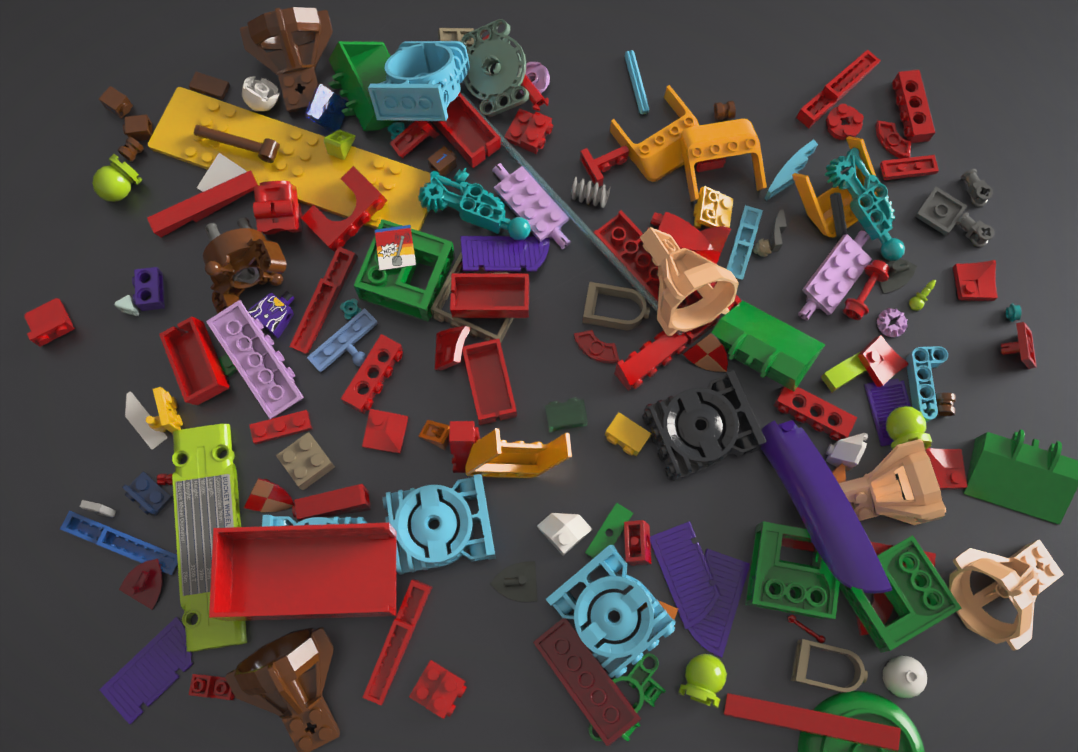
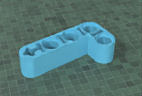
(926, 385)

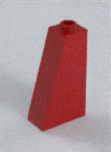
(333, 503)

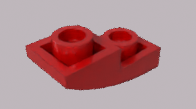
(210, 687)

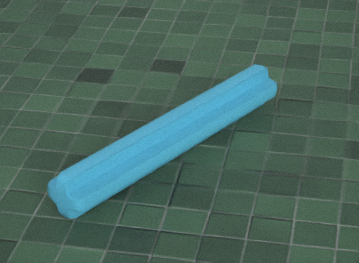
(636, 82)

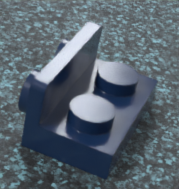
(148, 494)

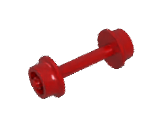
(876, 271)

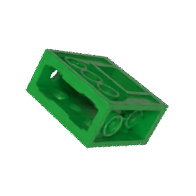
(391, 286)
(784, 575)
(906, 596)

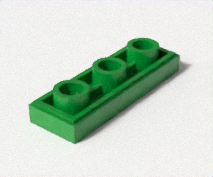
(613, 523)

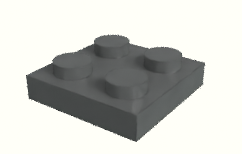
(941, 211)

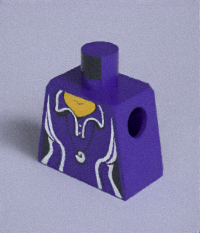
(273, 312)

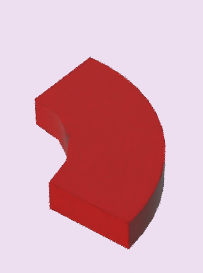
(892, 140)
(595, 348)
(881, 606)

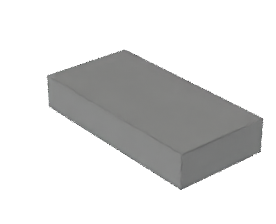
(98, 509)

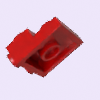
(529, 130)
(438, 690)

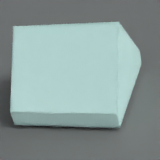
(127, 306)

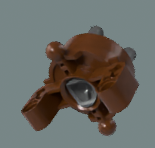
(240, 261)

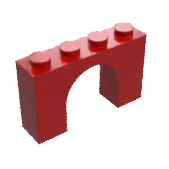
(368, 202)

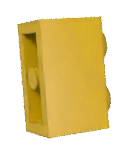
(627, 434)

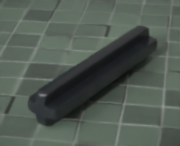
(838, 215)

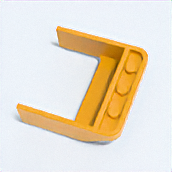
(717, 142)
(663, 150)
(820, 208)
(515, 460)

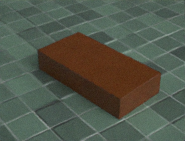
(209, 85)

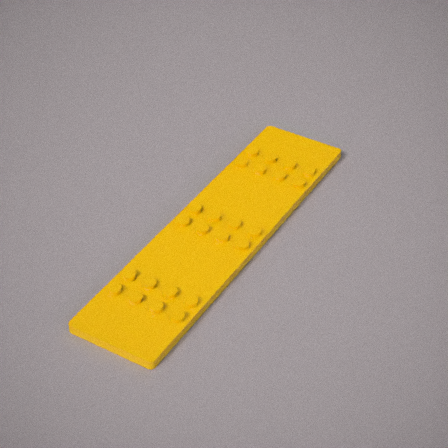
(299, 159)

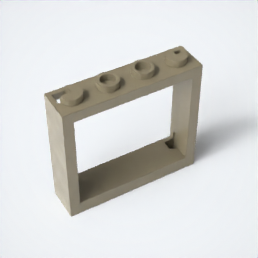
(441, 316)

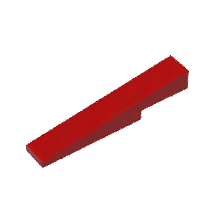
(837, 89)
(202, 204)
(323, 299)
(397, 641)

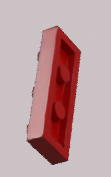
(909, 167)
(280, 427)

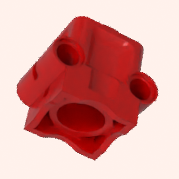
(277, 207)

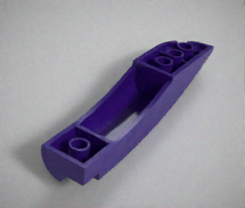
(824, 508)

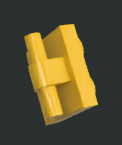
(712, 209)
(167, 412)

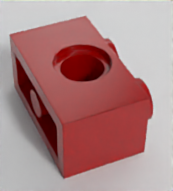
(637, 543)

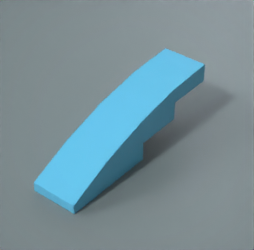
(795, 164)
(744, 241)

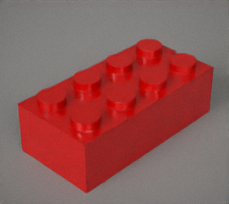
(468, 132)
(489, 295)
(194, 361)
(489, 381)

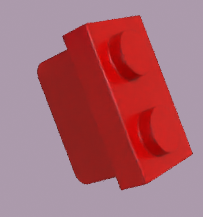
(48, 322)

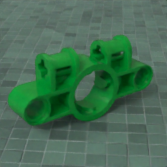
(641, 679)

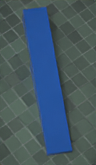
(118, 541)

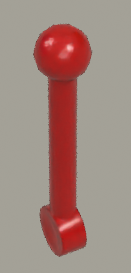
(792, 619)

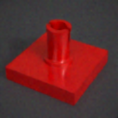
(1023, 345)

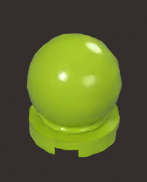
(115, 180)
(907, 425)
(704, 678)

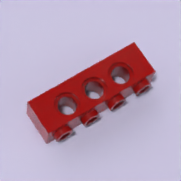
(916, 97)
(383, 347)
(843, 420)

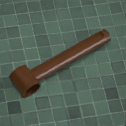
(266, 150)

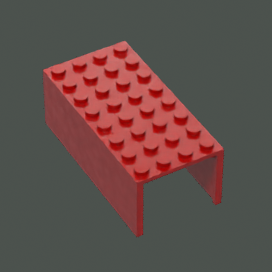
(303, 572)

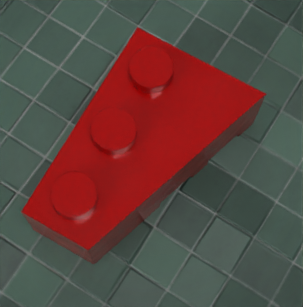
(461, 438)

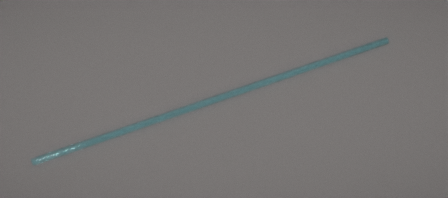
(572, 215)

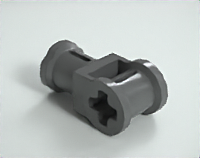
(977, 188)
(975, 230)

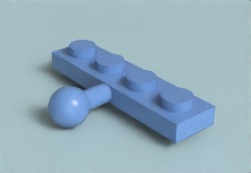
(343, 341)

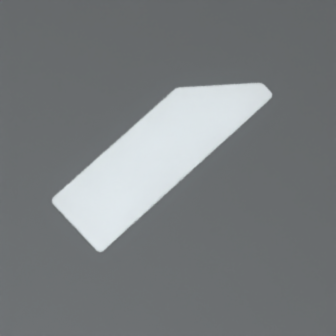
(137, 416)

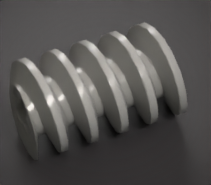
(589, 192)

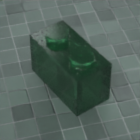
(566, 415)

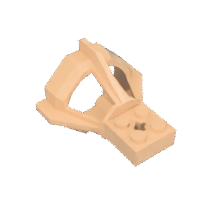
(680, 275)
(882, 495)
(1016, 578)

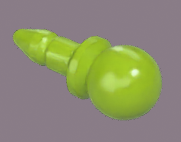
(917, 302)

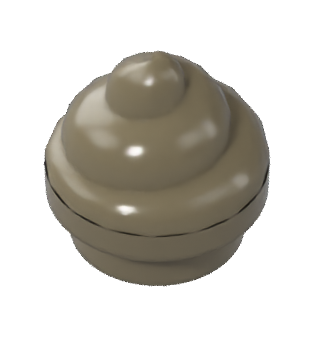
(762, 248)

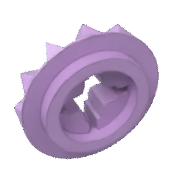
(892, 330)

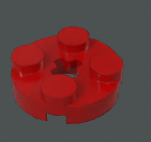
(848, 114)

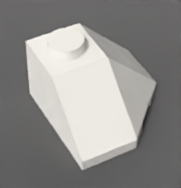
(847, 451)
(564, 530)

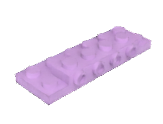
(256, 359)

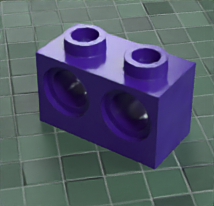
(154, 287)

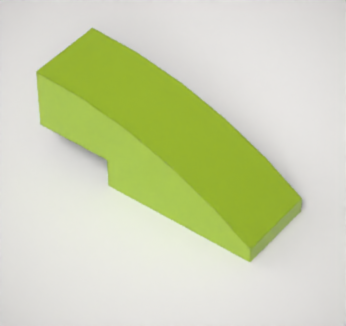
(843, 373)

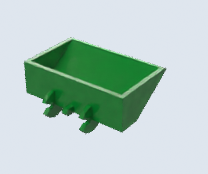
(356, 68)
(767, 344)
(1022, 476)

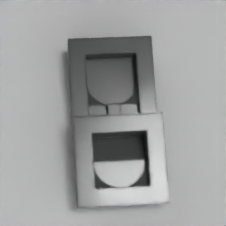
(777, 229)

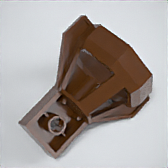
(295, 57)
(279, 683)

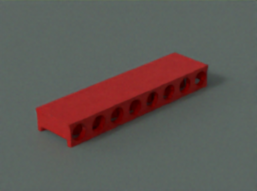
(624, 241)

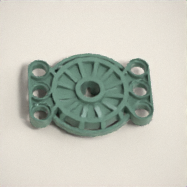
(508, 71)

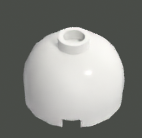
(259, 94)
(904, 676)

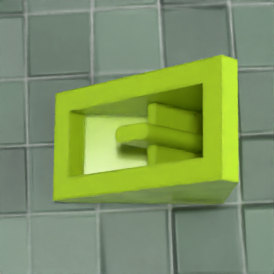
(339, 143)

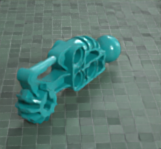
(877, 207)
(483, 208)

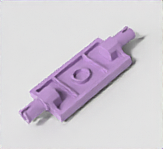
(531, 202)
(836, 275)

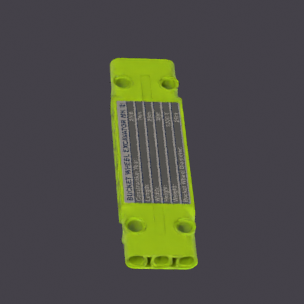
(203, 500)

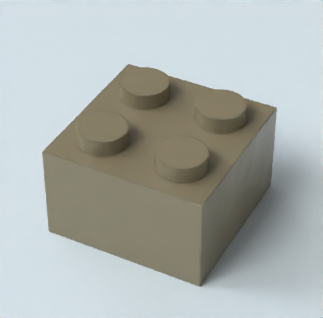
(305, 461)

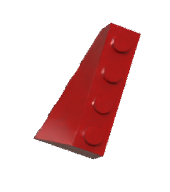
(651, 356)

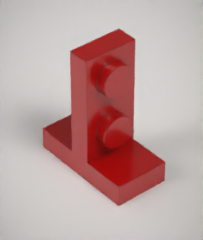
(413, 136)
(602, 164)

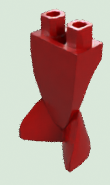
(705, 243)

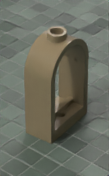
(597, 288)
(801, 664)

